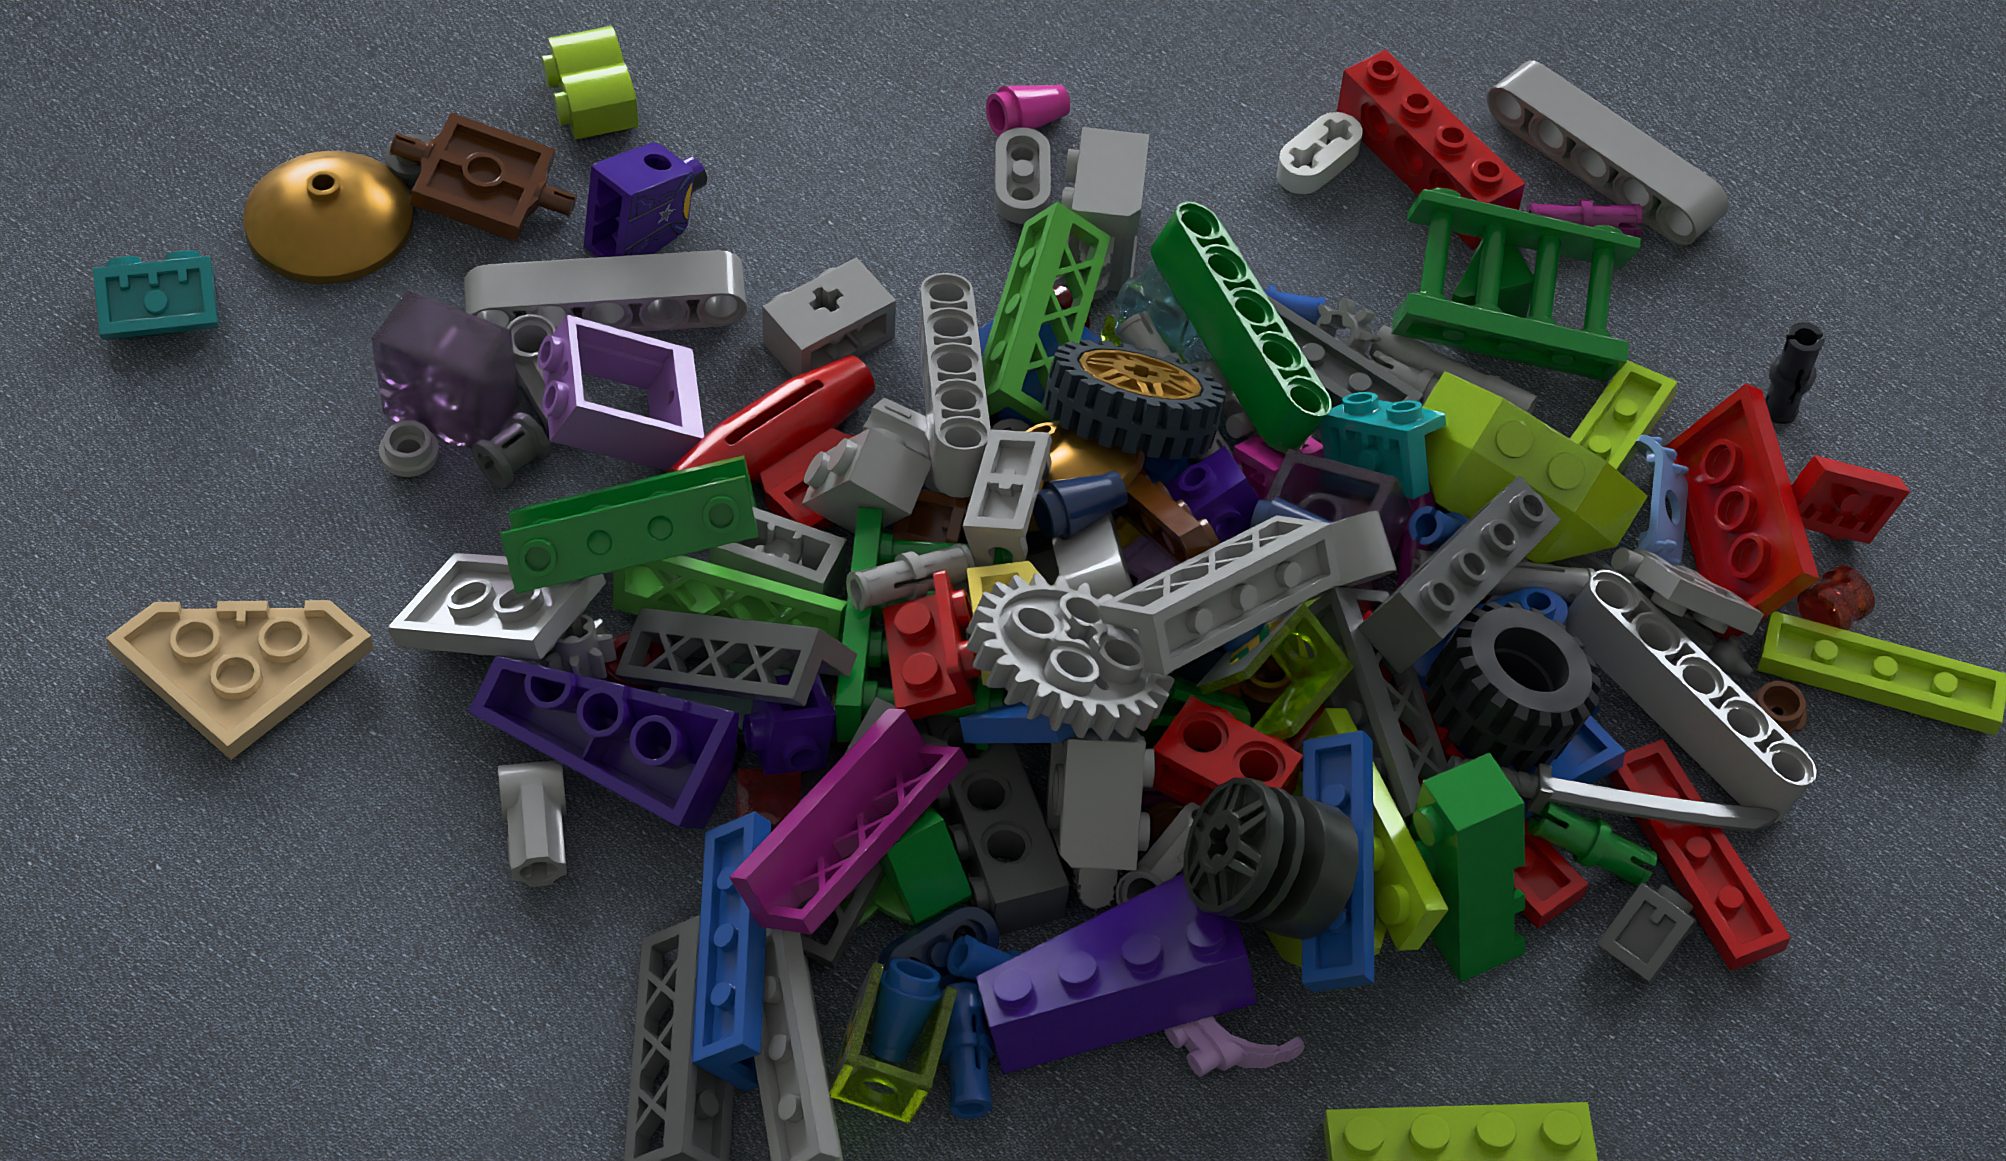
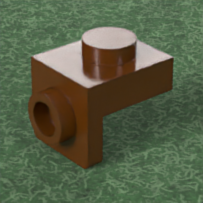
(934, 519)

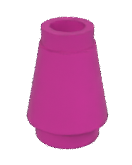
(1026, 106)

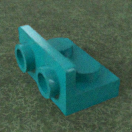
(155, 295)
(1382, 438)

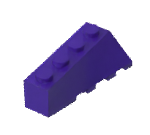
(633, 741)

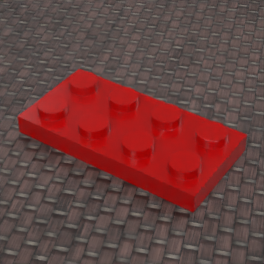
(1743, 505)

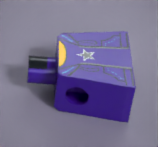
(639, 201)

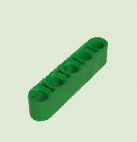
(1240, 328)

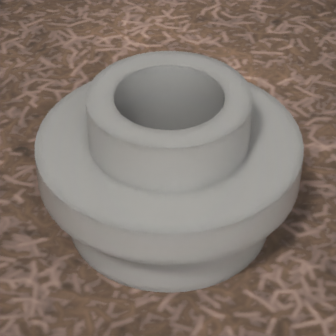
(413, 438)

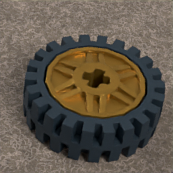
(1133, 399)

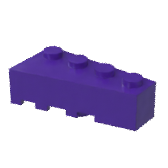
(1117, 979)

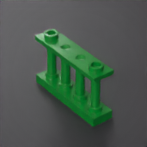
(1483, 326)
(630, 524)
(857, 692)

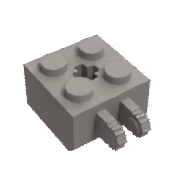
(1108, 195)
(1097, 808)

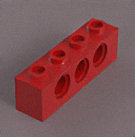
(1423, 137)

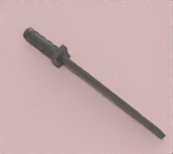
(1544, 788)

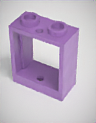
(627, 358)

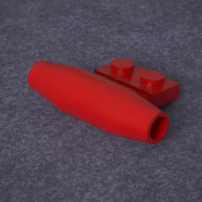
(786, 432)

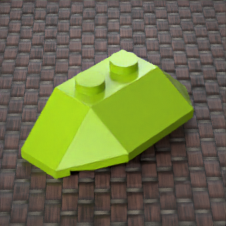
(1495, 441)

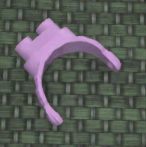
(1215, 1047)

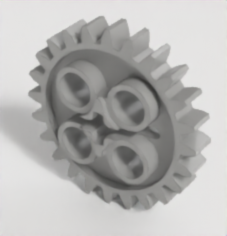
(1062, 659)

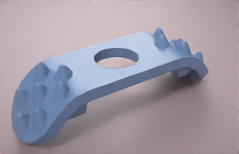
(1664, 536)

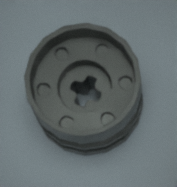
(1270, 859)

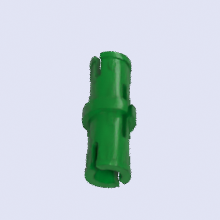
(1593, 843)

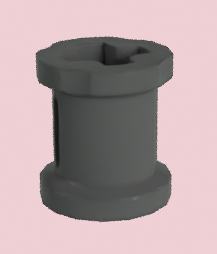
(511, 450)

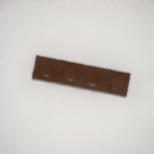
(1165, 522)

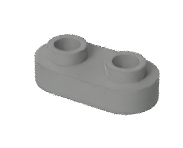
(1022, 174)

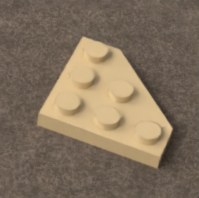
(238, 664)

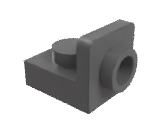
(1649, 931)

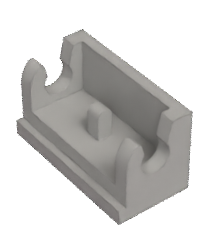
(1006, 493)

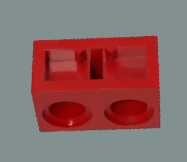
(1232, 752)

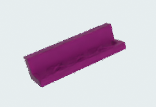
(843, 820)

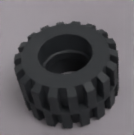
(1512, 686)

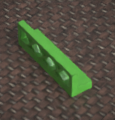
(1031, 295)
(714, 590)

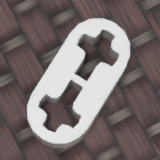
(1327, 159)

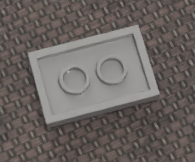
(476, 611)

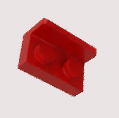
(1846, 499)
(930, 652)

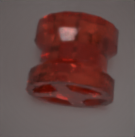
(1838, 599)

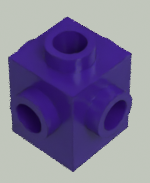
(1217, 493)
(791, 735)

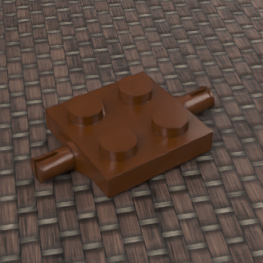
(482, 176)

